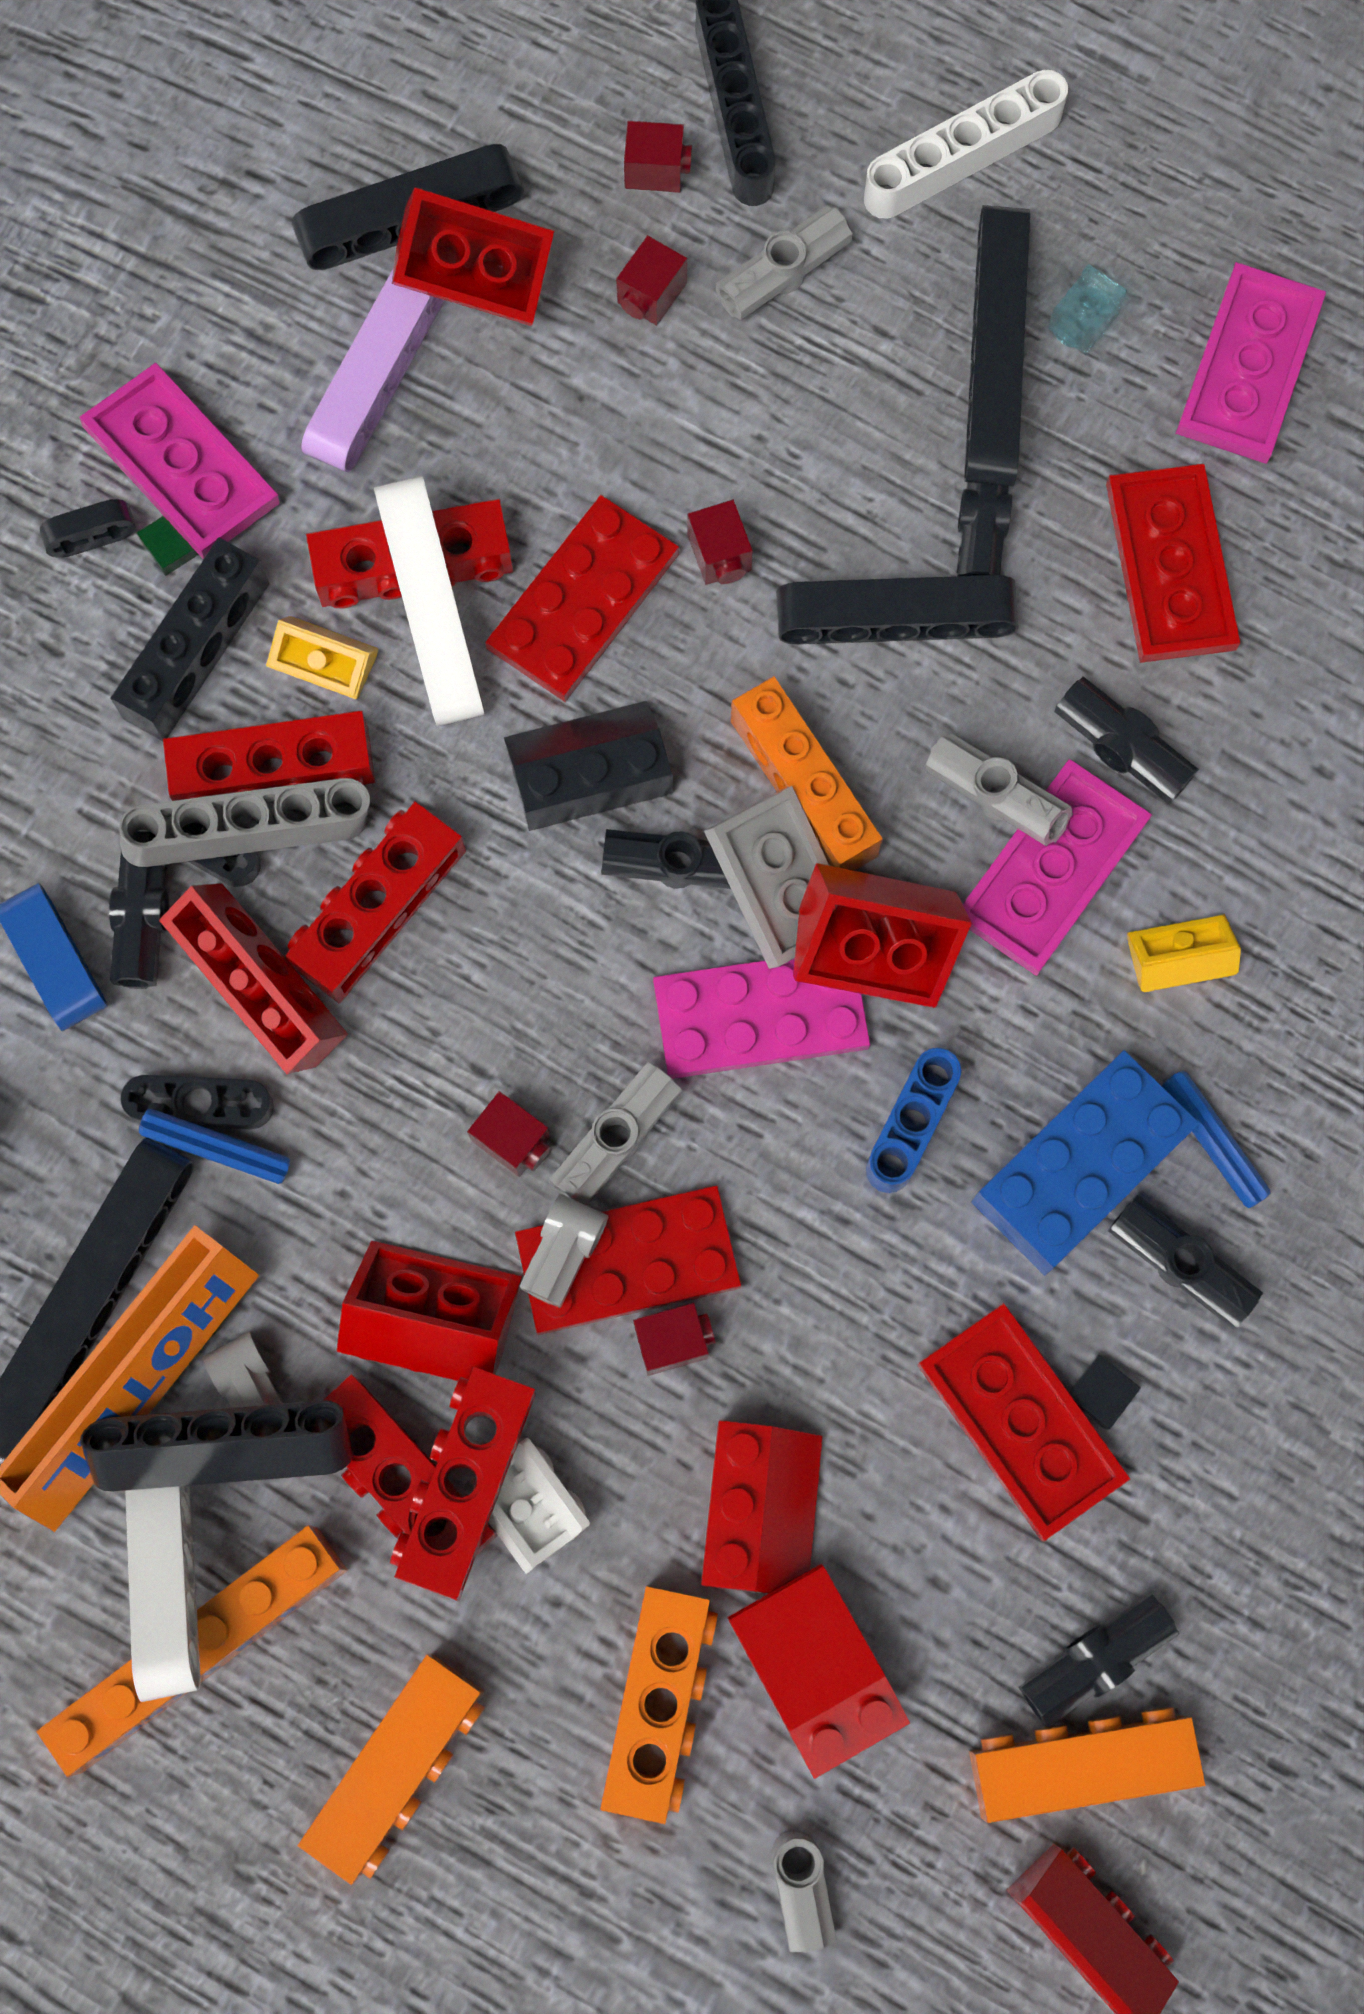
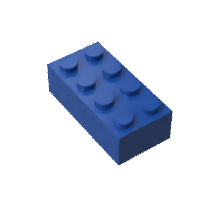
(1084, 1162)

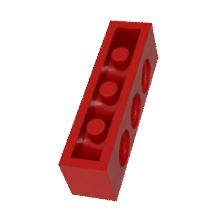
(340, 549)
(195, 756)
(340, 969)
(253, 977)
(391, 1448)
(448, 1569)

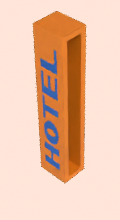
(125, 1373)
(225, 1628)

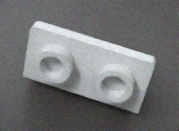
(534, 1508)

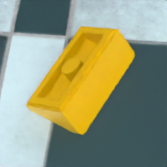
(321, 656)
(1184, 953)

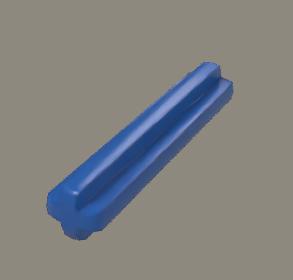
(1218, 1141)
(214, 1146)

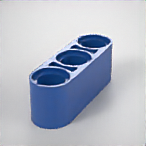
(51, 957)
(916, 1096)

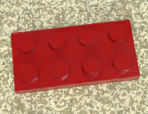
(1172, 563)
(582, 598)
(643, 1261)
(1023, 1422)

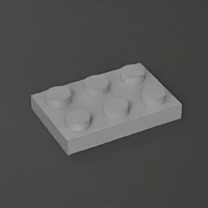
(768, 864)

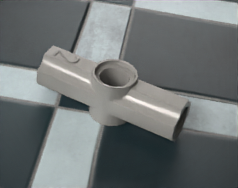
(803, 246)
(1019, 804)
(635, 1109)

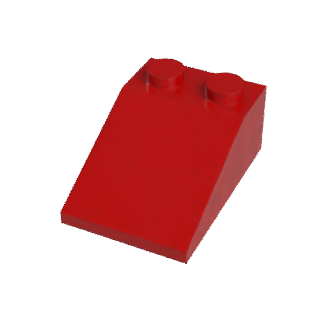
(818, 1671)

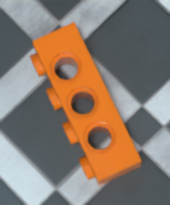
(796, 759)
(626, 1788)

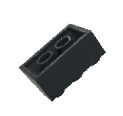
(589, 765)

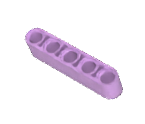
(369, 375)

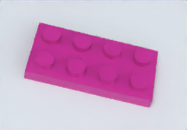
(1251, 363)
(179, 460)
(1040, 890)
(752, 1019)

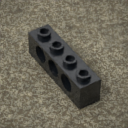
(190, 639)

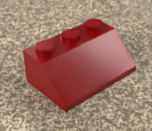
(471, 256)
(878, 935)
(427, 1312)
(760, 1507)
(1095, 1933)

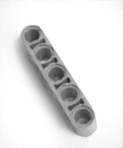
(227, 839)

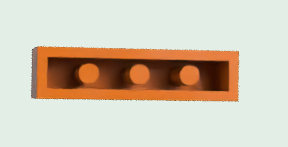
(1087, 1766)
(391, 1769)

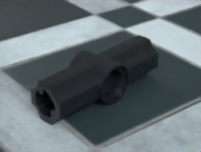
(983, 526)
(1126, 740)
(644, 856)
(135, 921)
(1213, 1281)
(1099, 1660)

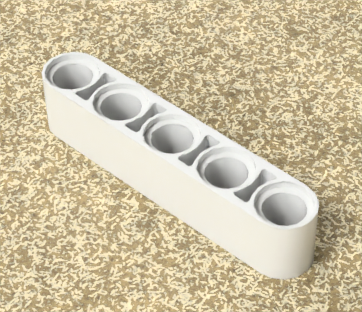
(976, 126)
(429, 600)
(162, 1592)

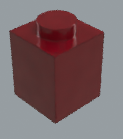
(655, 156)
(651, 281)
(719, 543)
(511, 1135)
(673, 1338)

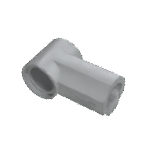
(568, 1237)
(242, 1373)
(803, 1896)

